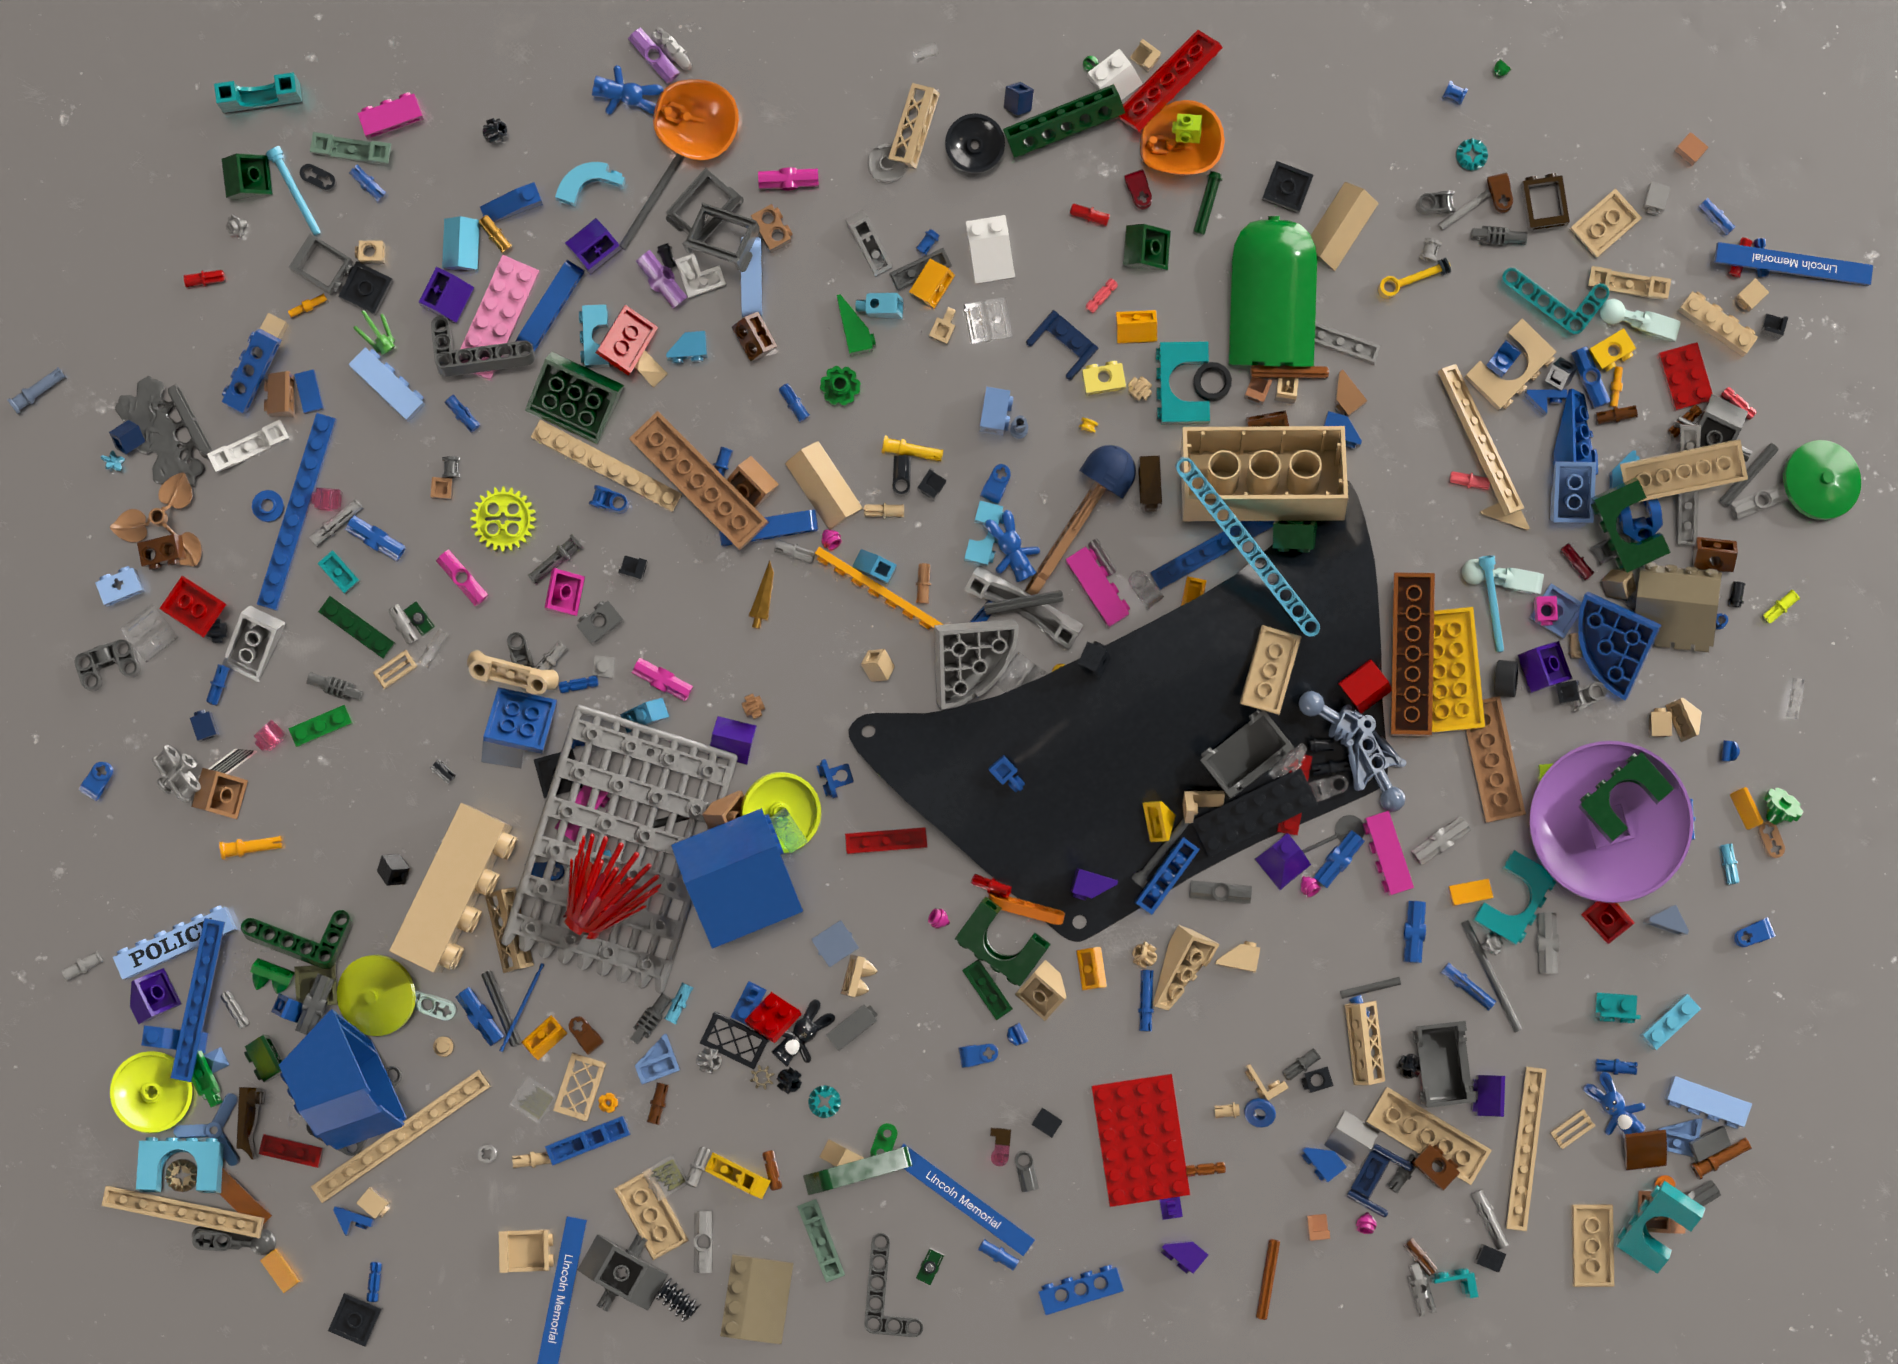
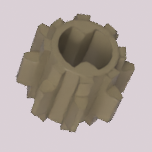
(756, 1079)

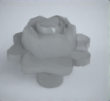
(235, 226)
(1493, 943)

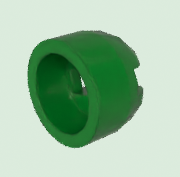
(1087, 66)
(1501, 68)

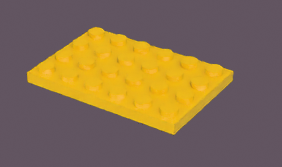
(1456, 672)

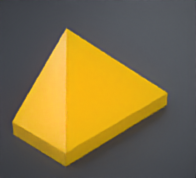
(1158, 820)

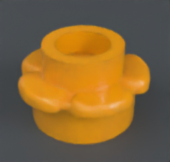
(608, 1097)

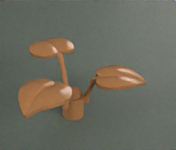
(174, 492)

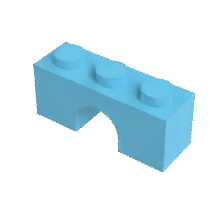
(593, 318)
(981, 551)
(1670, 1022)

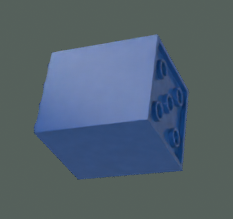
(737, 877)

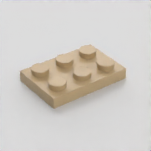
(1605, 223)

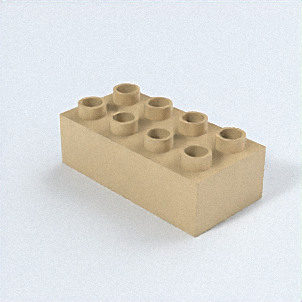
(1268, 472)
(452, 888)

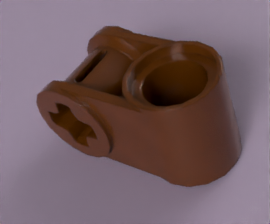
(1500, 189)
(588, 1037)

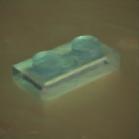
(788, 830)

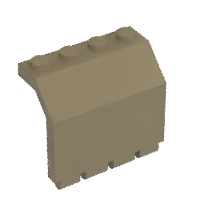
(1681, 602)

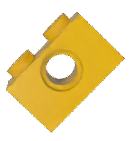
(1623, 345)

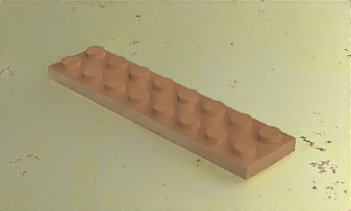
(698, 480)

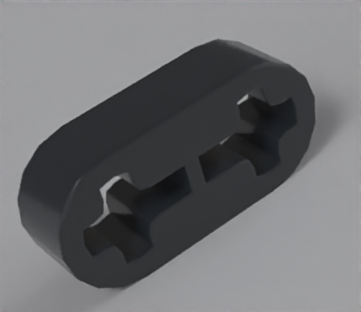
(315, 181)

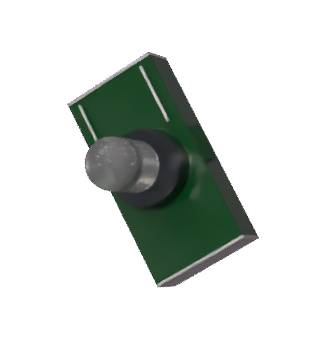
(419, 618)
(929, 1266)

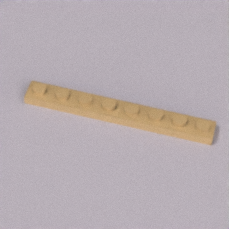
(1480, 440)
(606, 465)
(1526, 1148)
(182, 1211)

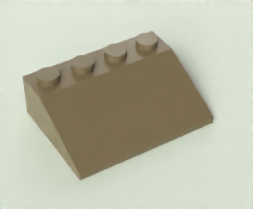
(756, 1299)

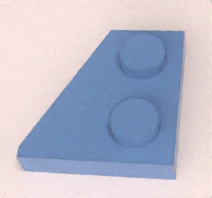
(657, 1061)
(1681, 1134)

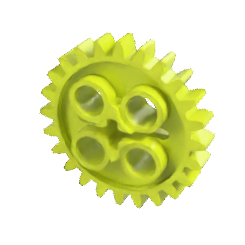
(504, 501)

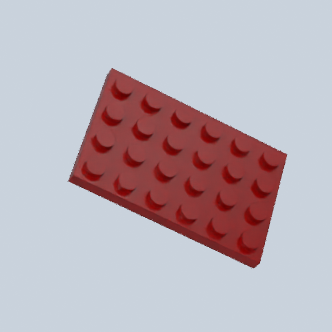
(1140, 1140)

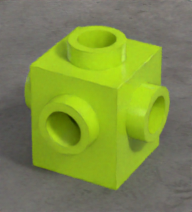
(1187, 128)

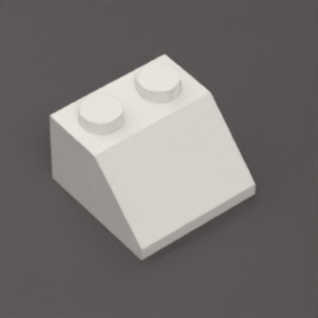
(1117, 71)

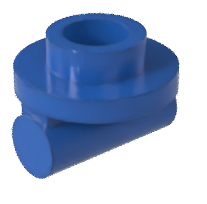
(1730, 751)
(1017, 1035)

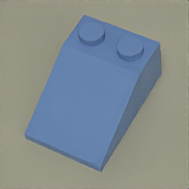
(1572, 492)

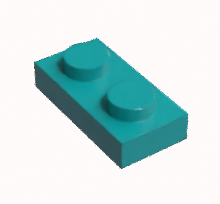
(338, 572)

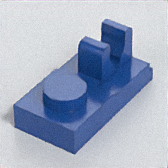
(748, 1002)

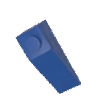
(512, 203)
(167, 1038)

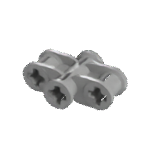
(176, 773)

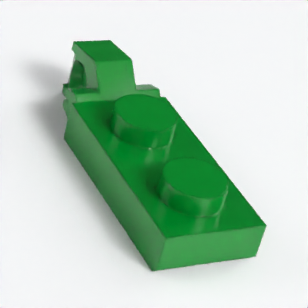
(205, 1081)

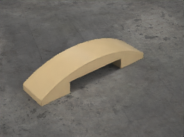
(1630, 284)

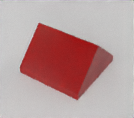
(1366, 686)
(1607, 920)

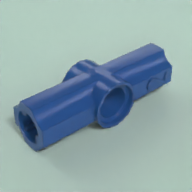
(1596, 389)
(375, 538)
(1338, 859)
(1414, 931)
(479, 1016)

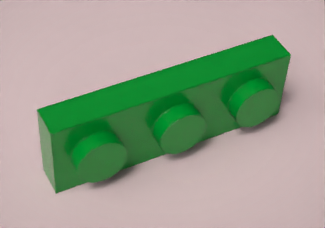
(320, 726)

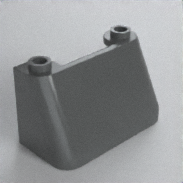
(1247, 754)
(1444, 1064)

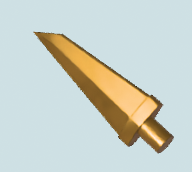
(762, 601)

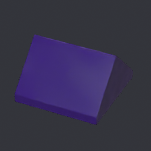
(733, 737)

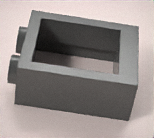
(303, 255)
(852, 1026)

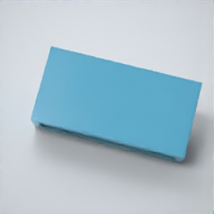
(460, 243)

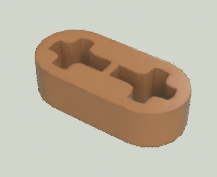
(1766, 841)

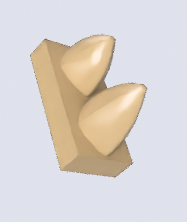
(857, 968)

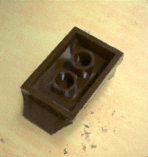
(248, 1109)

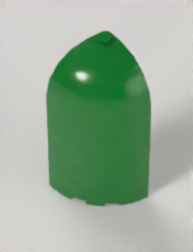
(1273, 295)

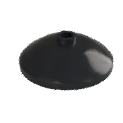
(975, 129)

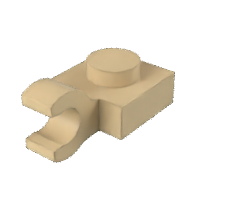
(943, 328)

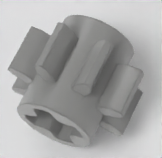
(708, 1060)

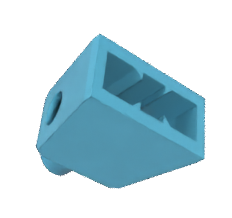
(889, 305)

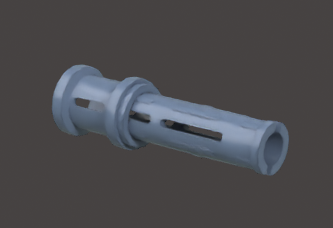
(28, 395)
(1019, 431)

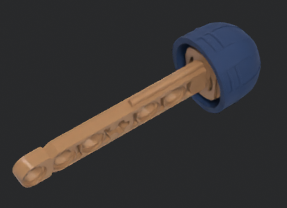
(1111, 470)

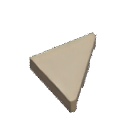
(1516, 519)

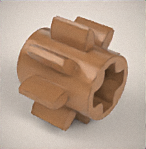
(753, 706)

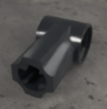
(902, 473)

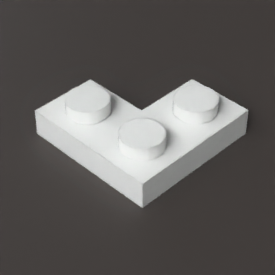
(696, 281)

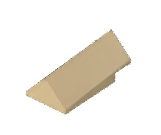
(1342, 224)
(823, 485)

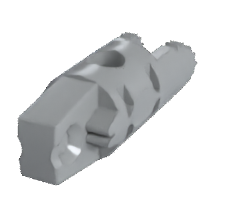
(671, 48)
(1416, 1280)

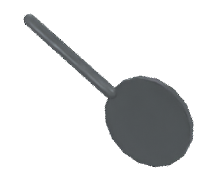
(1342, 828)

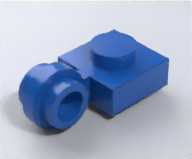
(1004, 770)

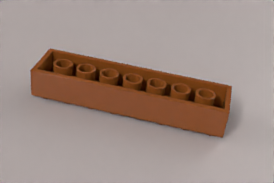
(1413, 654)

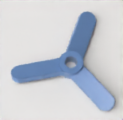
(218, 1121)

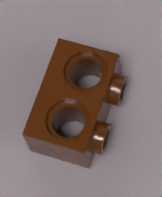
(754, 336)
(1270, 419)
(161, 547)

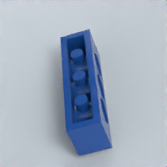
(269, 345)
(1166, 875)
(1112, 1286)

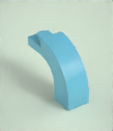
(583, 175)

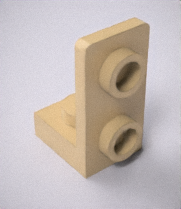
(1196, 799)
(1274, 1088)

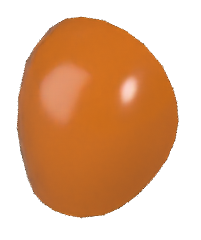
(696, 118)
(1166, 155)

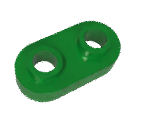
(883, 1142)

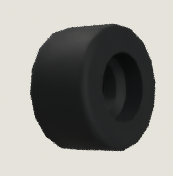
(1506, 678)

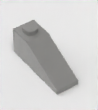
(868, 242)

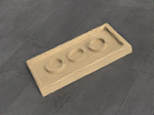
(1270, 669)
(651, 1217)
(1593, 1245)

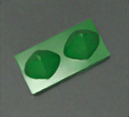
(265, 970)

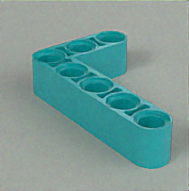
(1555, 303)

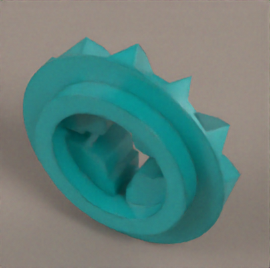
(1465, 160)
(814, 1101)

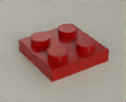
(773, 1017)

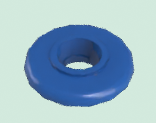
(267, 515)
(1256, 1120)

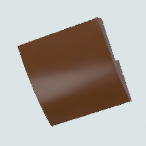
(1645, 1150)

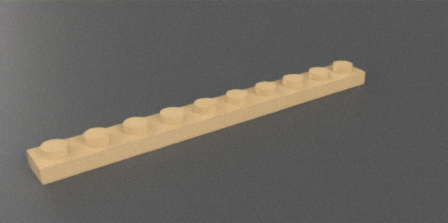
(400, 1137)

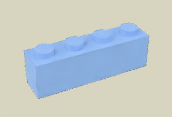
(386, 384)
(1708, 1101)

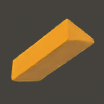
(1746, 808)
(1470, 892)
(1091, 968)
(544, 1037)
(280, 1270)

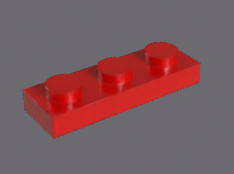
(290, 1151)

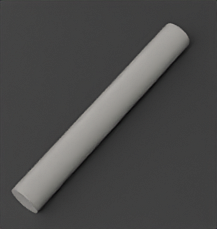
(1464, 210)

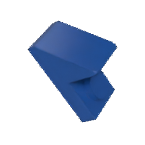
(1503, 358)
(1540, 397)
(287, 1008)
(346, 1218)

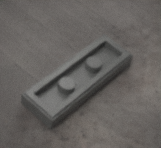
(908, 274)

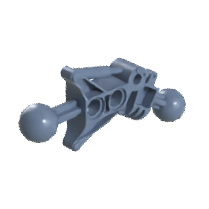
(1343, 727)

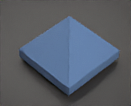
(216, 1060)

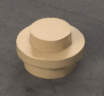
(443, 1046)

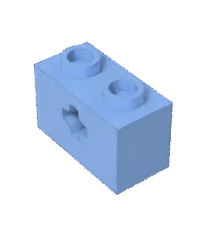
(131, 587)

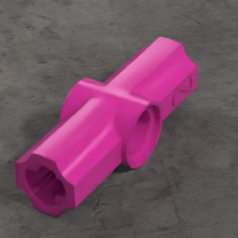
(788, 179)
(453, 568)
(662, 679)

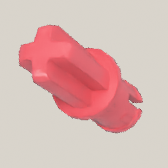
(1469, 480)

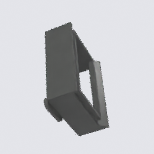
(680, 225)
(743, 256)

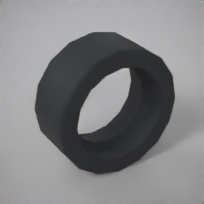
(1212, 396)

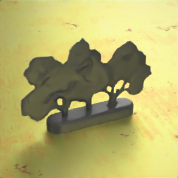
(160, 429)

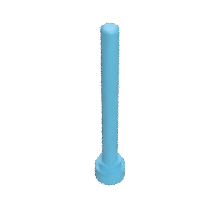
(275, 155)
(1487, 564)

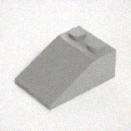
(253, 642)

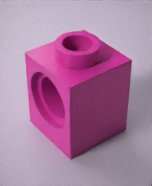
(1549, 601)

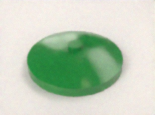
(1822, 480)

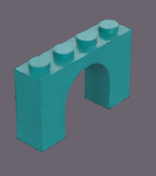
(235, 98)
(1172, 409)
(1512, 926)
(1665, 1202)

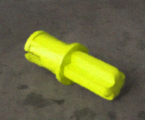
(1781, 606)

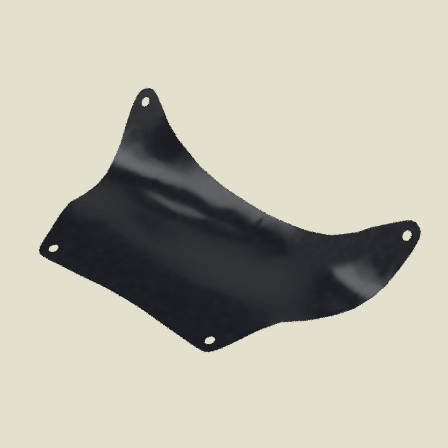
(1136, 734)

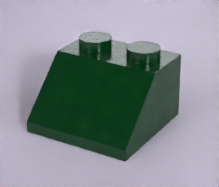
(246, 176)
(1146, 247)
(1294, 535)
(264, 1057)

